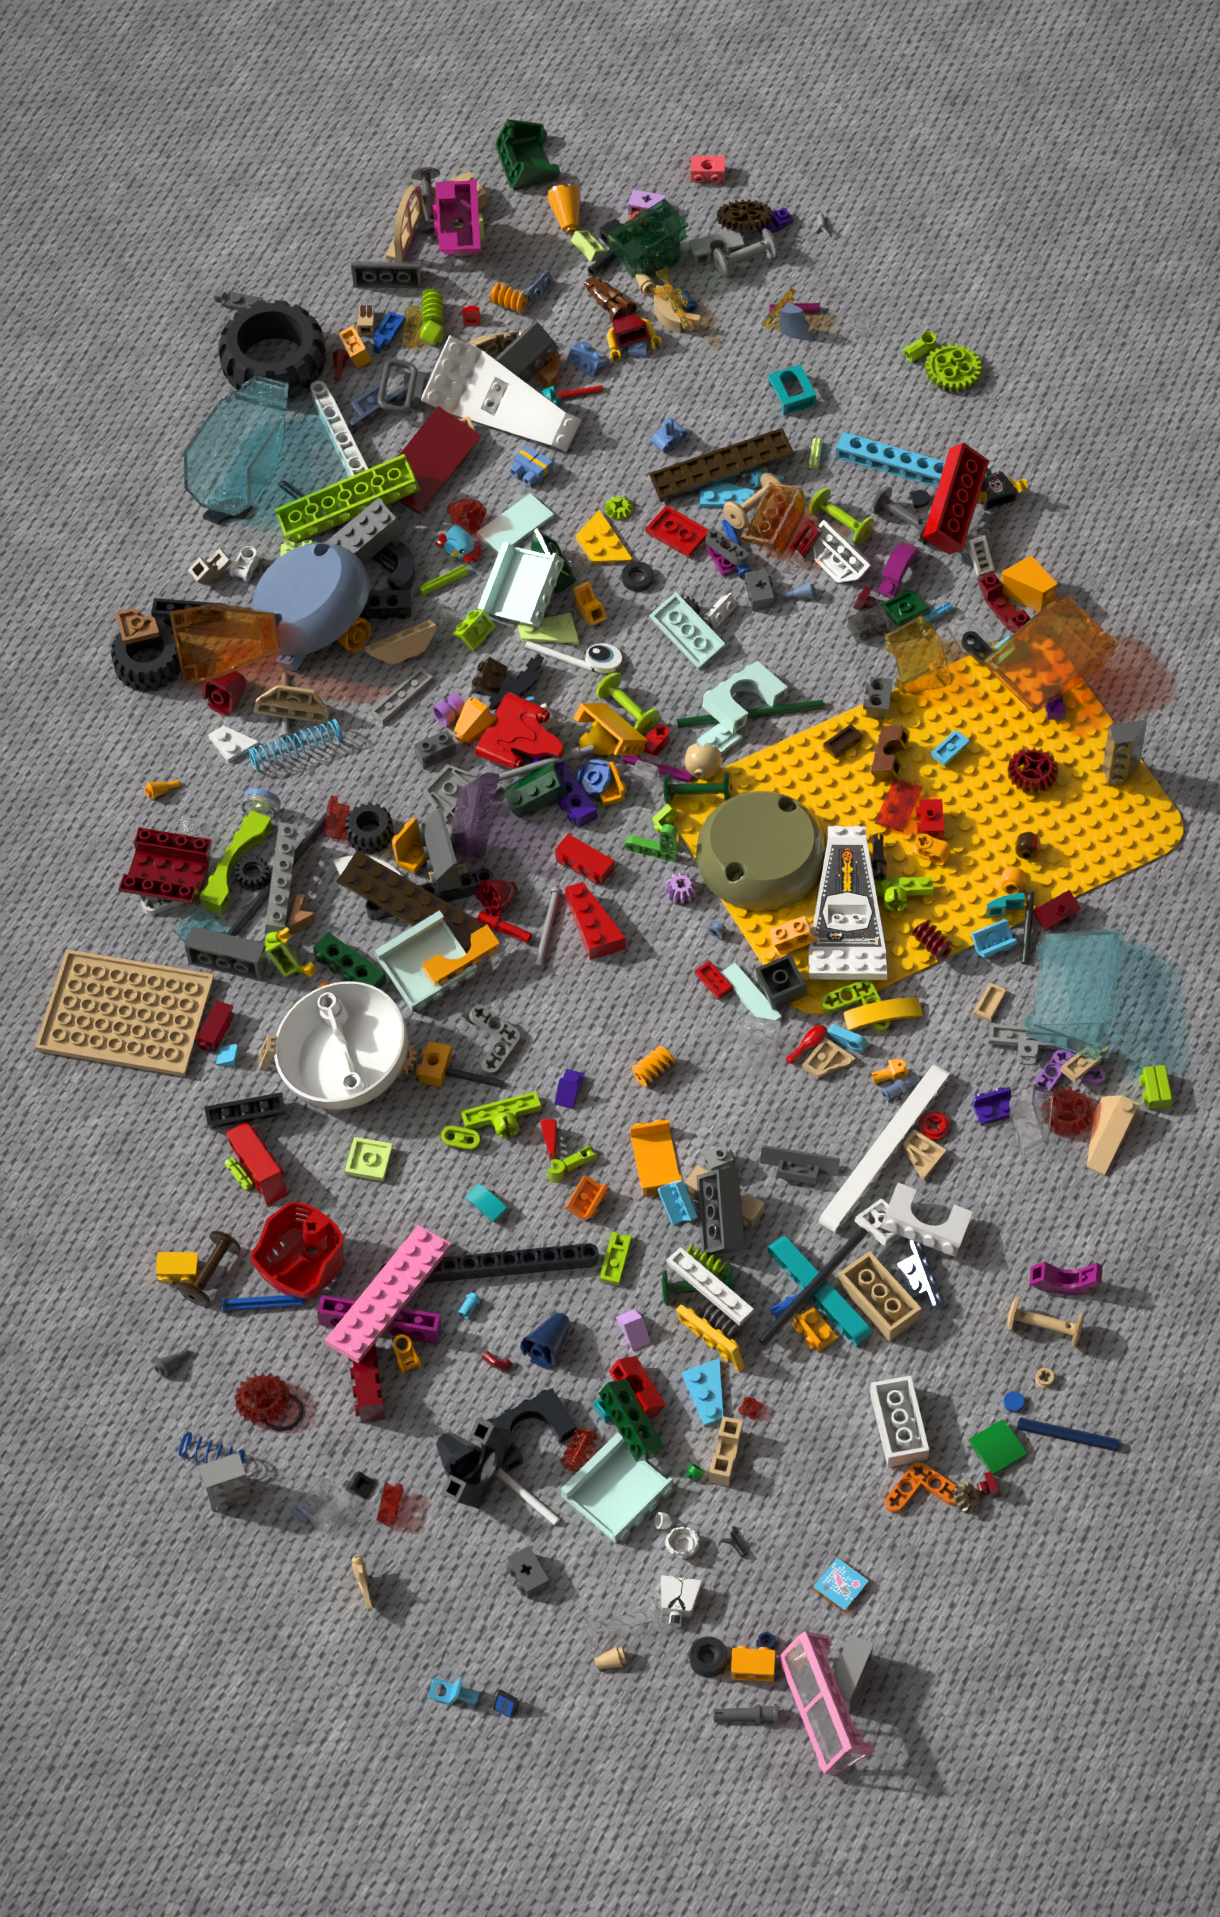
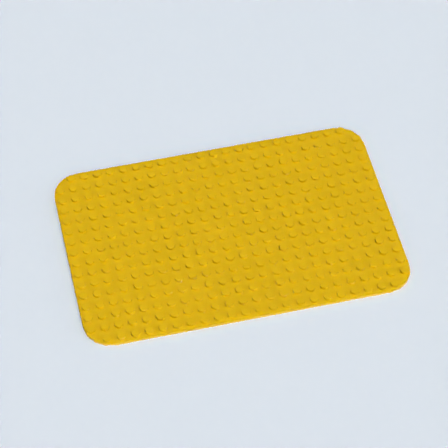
(1082, 823)

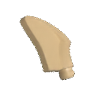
(360, 1573)

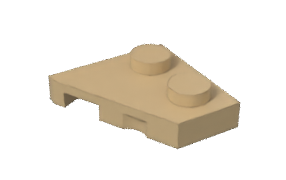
(827, 1059)
(923, 1153)

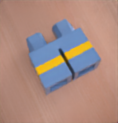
(532, 465)

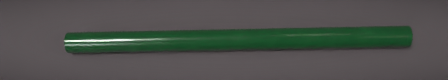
(756, 712)

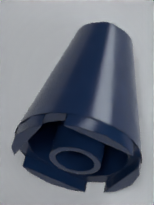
(546, 1341)

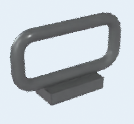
(414, 389)

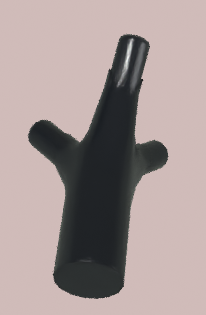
(735, 1542)

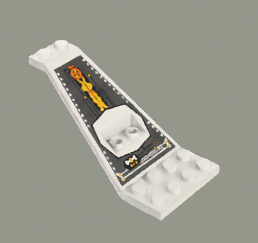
(847, 912)

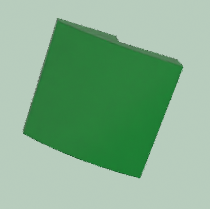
(997, 1446)

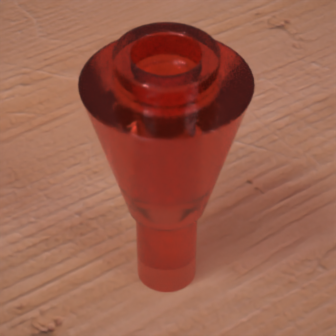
(340, 359)

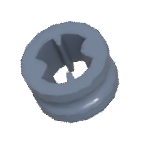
(717, 930)

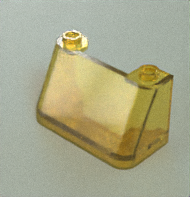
(918, 657)

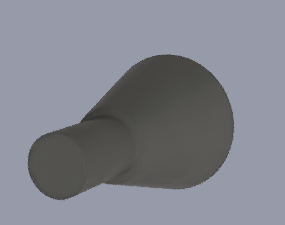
(165, 1365)

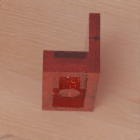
(335, 819)

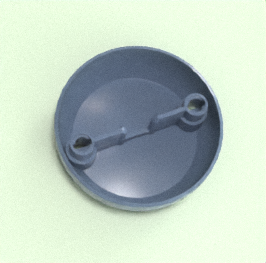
(314, 595)

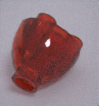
(467, 514)

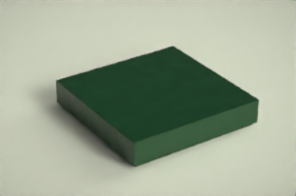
(905, 608)

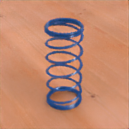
(188, 1443)

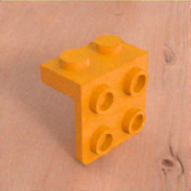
(408, 847)

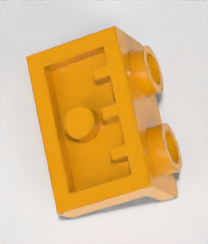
(815, 1329)

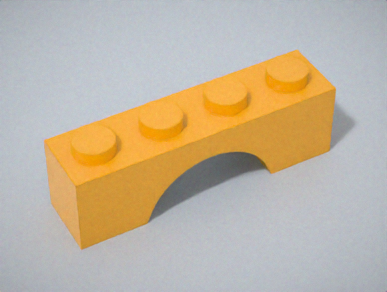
(441, 969)

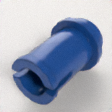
(691, 306)

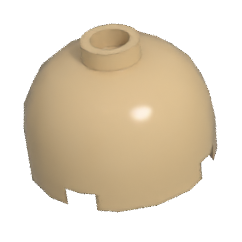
(703, 761)

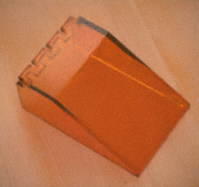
(1051, 654)

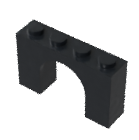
(545, 1407)
(474, 1487)

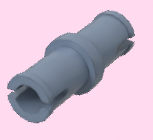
(900, 1086)

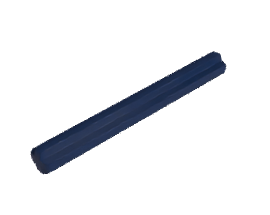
(1068, 1434)

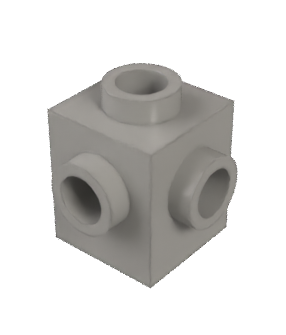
(718, 1158)

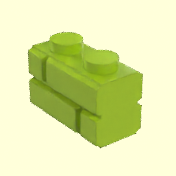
(1156, 1087)

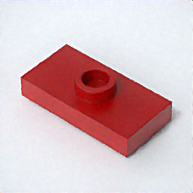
(713, 980)

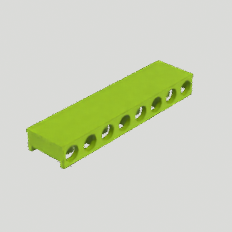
(346, 499)

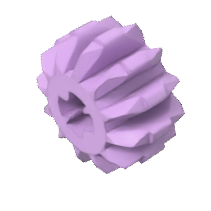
(681, 888)

